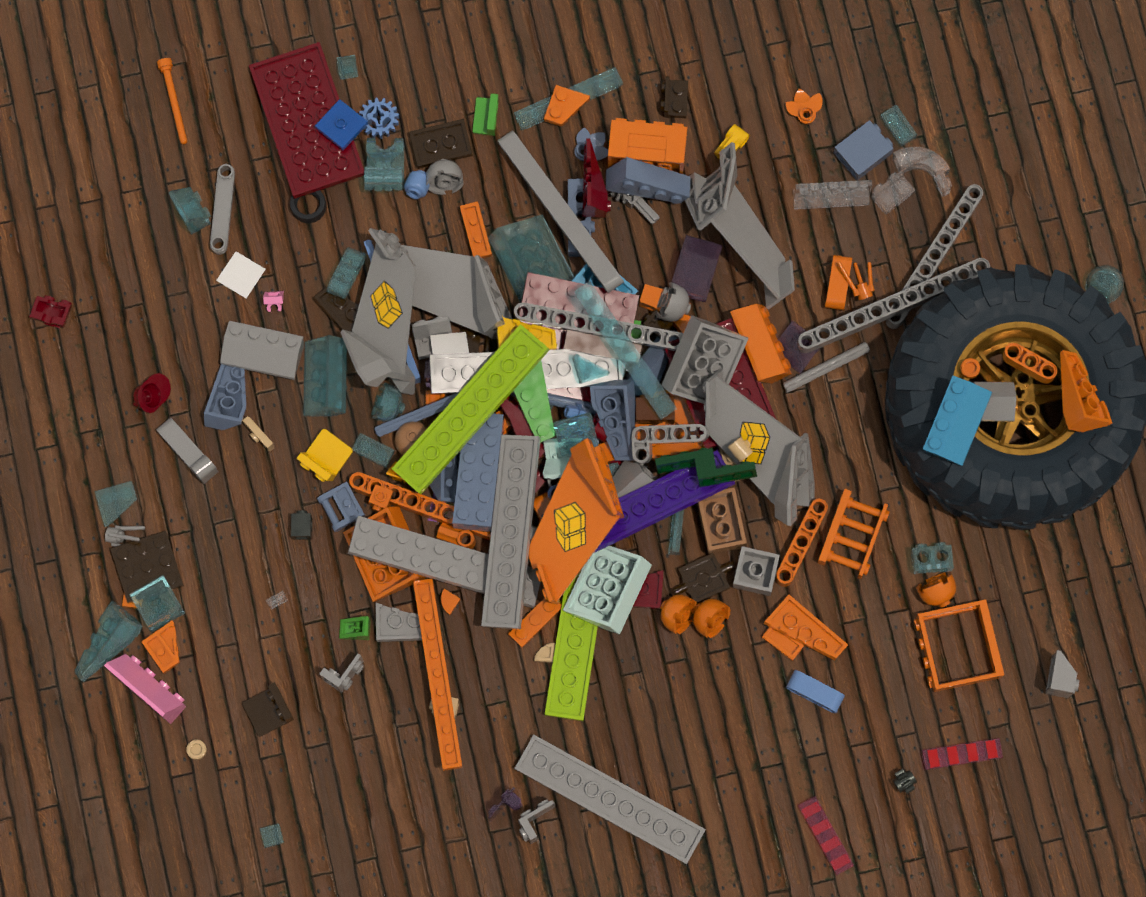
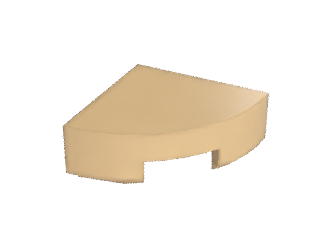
(546, 653)

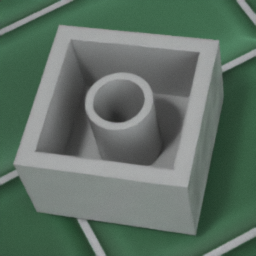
(756, 571)

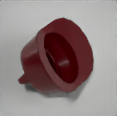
(152, 393)

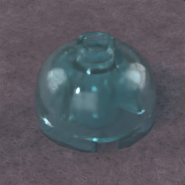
(1107, 281)
(388, 403)

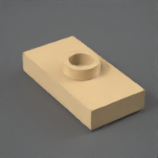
(257, 434)

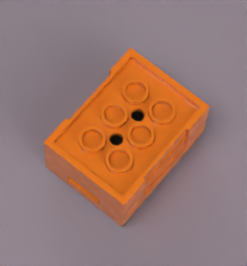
(648, 142)

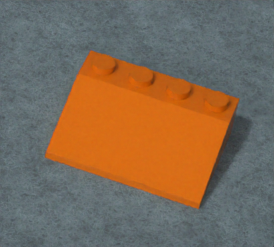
(380, 578)

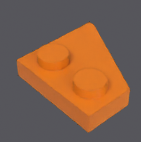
(564, 104)

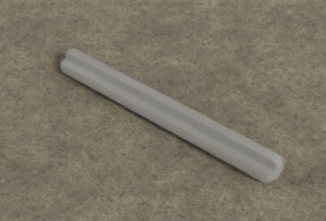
(825, 367)

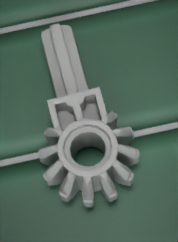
(639, 203)

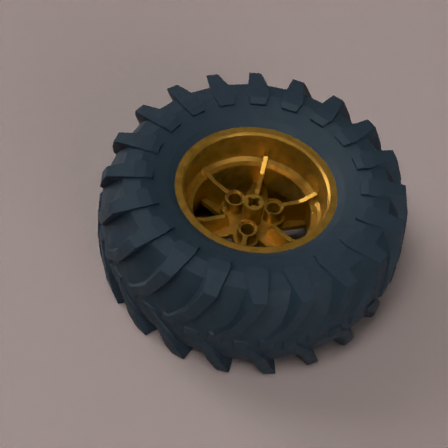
(999, 479)

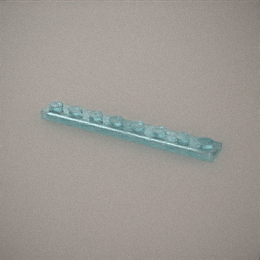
(625, 350)

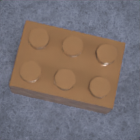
(722, 522)

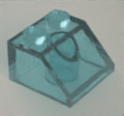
(190, 209)
(157, 603)

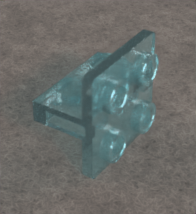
(573, 431)

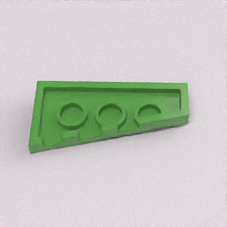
(535, 404)

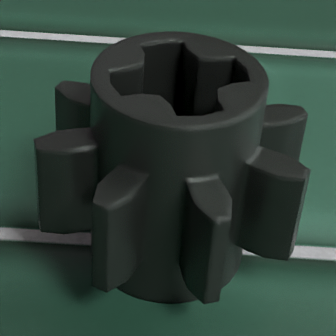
(904, 781)

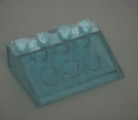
(529, 248)

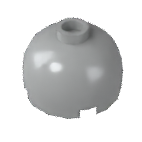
(444, 176)
(673, 303)

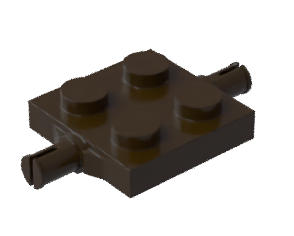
(704, 578)

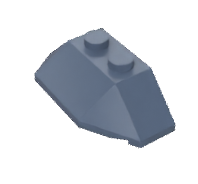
(446, 482)

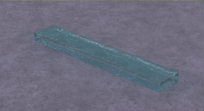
(593, 86)

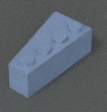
(647, 181)

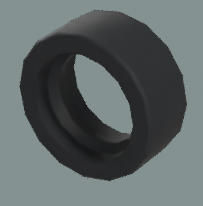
(310, 218)

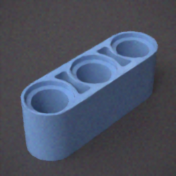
(815, 691)

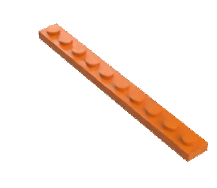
(437, 674)

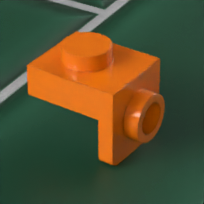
(380, 498)

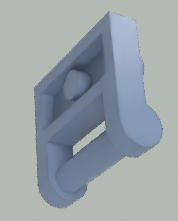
(347, 504)

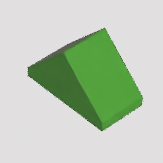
(355, 628)

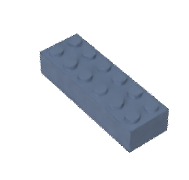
(478, 477)

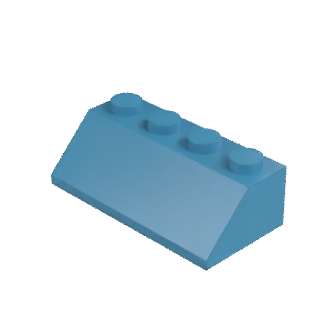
(957, 420)

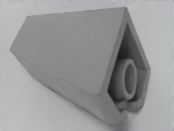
(631, 477)

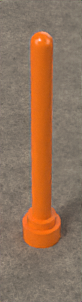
(165, 66)

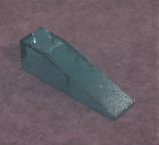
(115, 633)

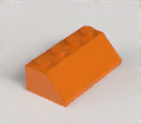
(762, 346)

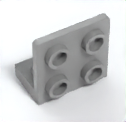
(343, 682)

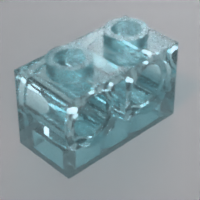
(933, 563)

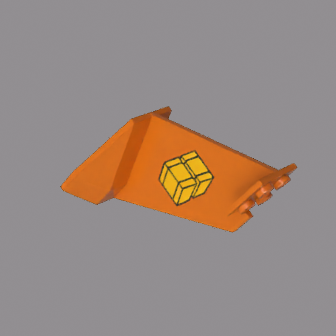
(575, 520)

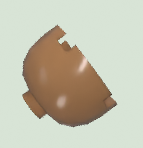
(408, 435)

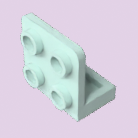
(555, 463)

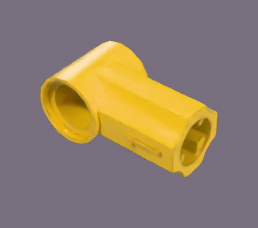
(734, 135)

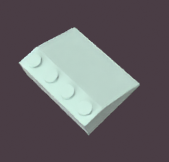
(608, 588)

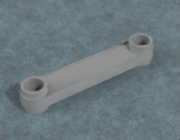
(222, 209)

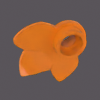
(804, 104)

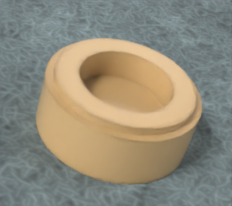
(196, 749)

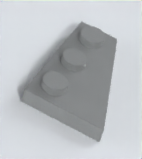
(396, 625)

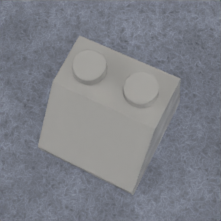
(1061, 677)

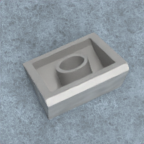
(1002, 401)

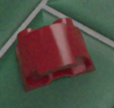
(51, 312)

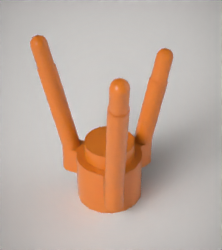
(863, 289)

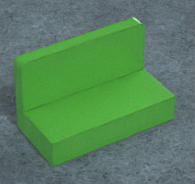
(486, 115)

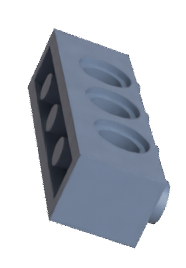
(575, 190)

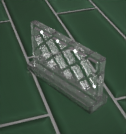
(832, 194)

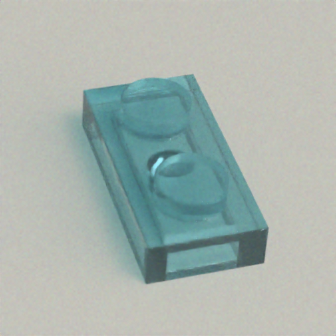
(898, 125)
(373, 450)

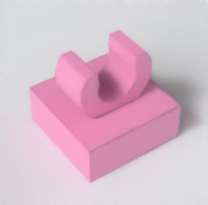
(273, 298)

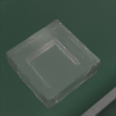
(276, 600)

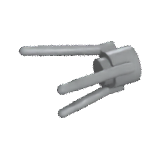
(116, 534)

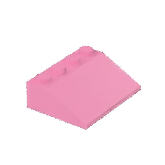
(146, 687)

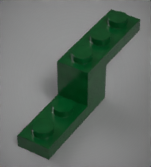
(706, 467)

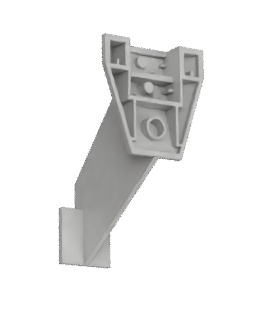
(721, 203)
(458, 289)

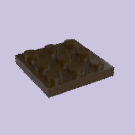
(145, 561)

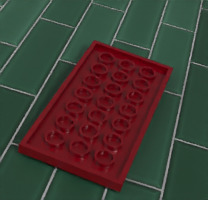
(295, 96)

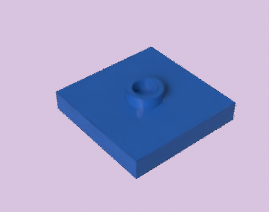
(341, 124)

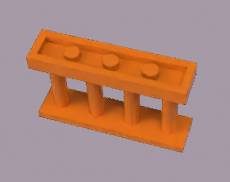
(835, 537)

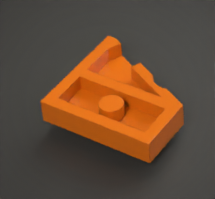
(163, 647)

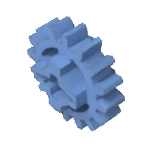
(386, 117)

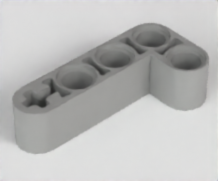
(670, 437)
(187, 450)

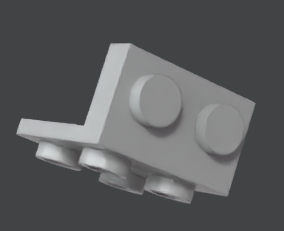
(423, 329)
(526, 829)

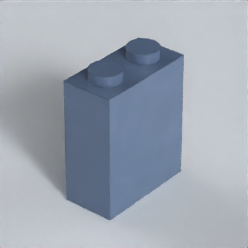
(863, 150)

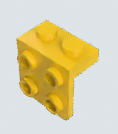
(325, 456)

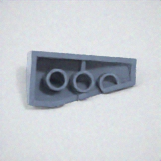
(656, 361)
(227, 399)
(616, 410)

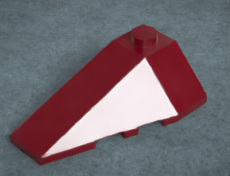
(594, 190)

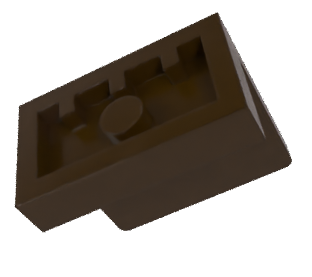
(268, 710)

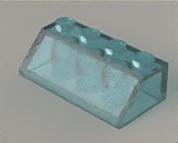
(325, 376)

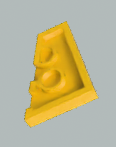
(545, 335)

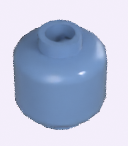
(416, 184)

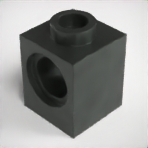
(301, 525)

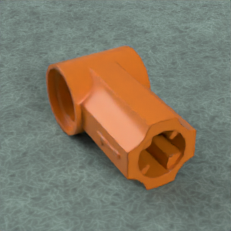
(449, 534)

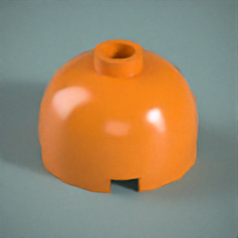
(938, 589)
(676, 613)
(709, 617)

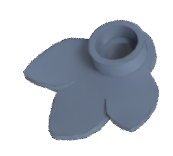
(597, 141)

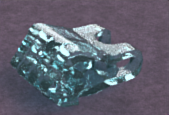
(384, 167)

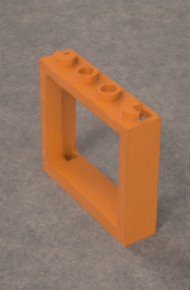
(989, 636)

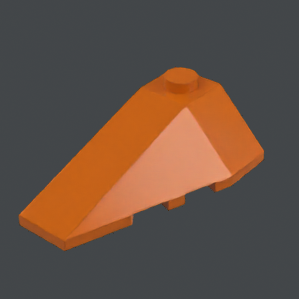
(1080, 403)

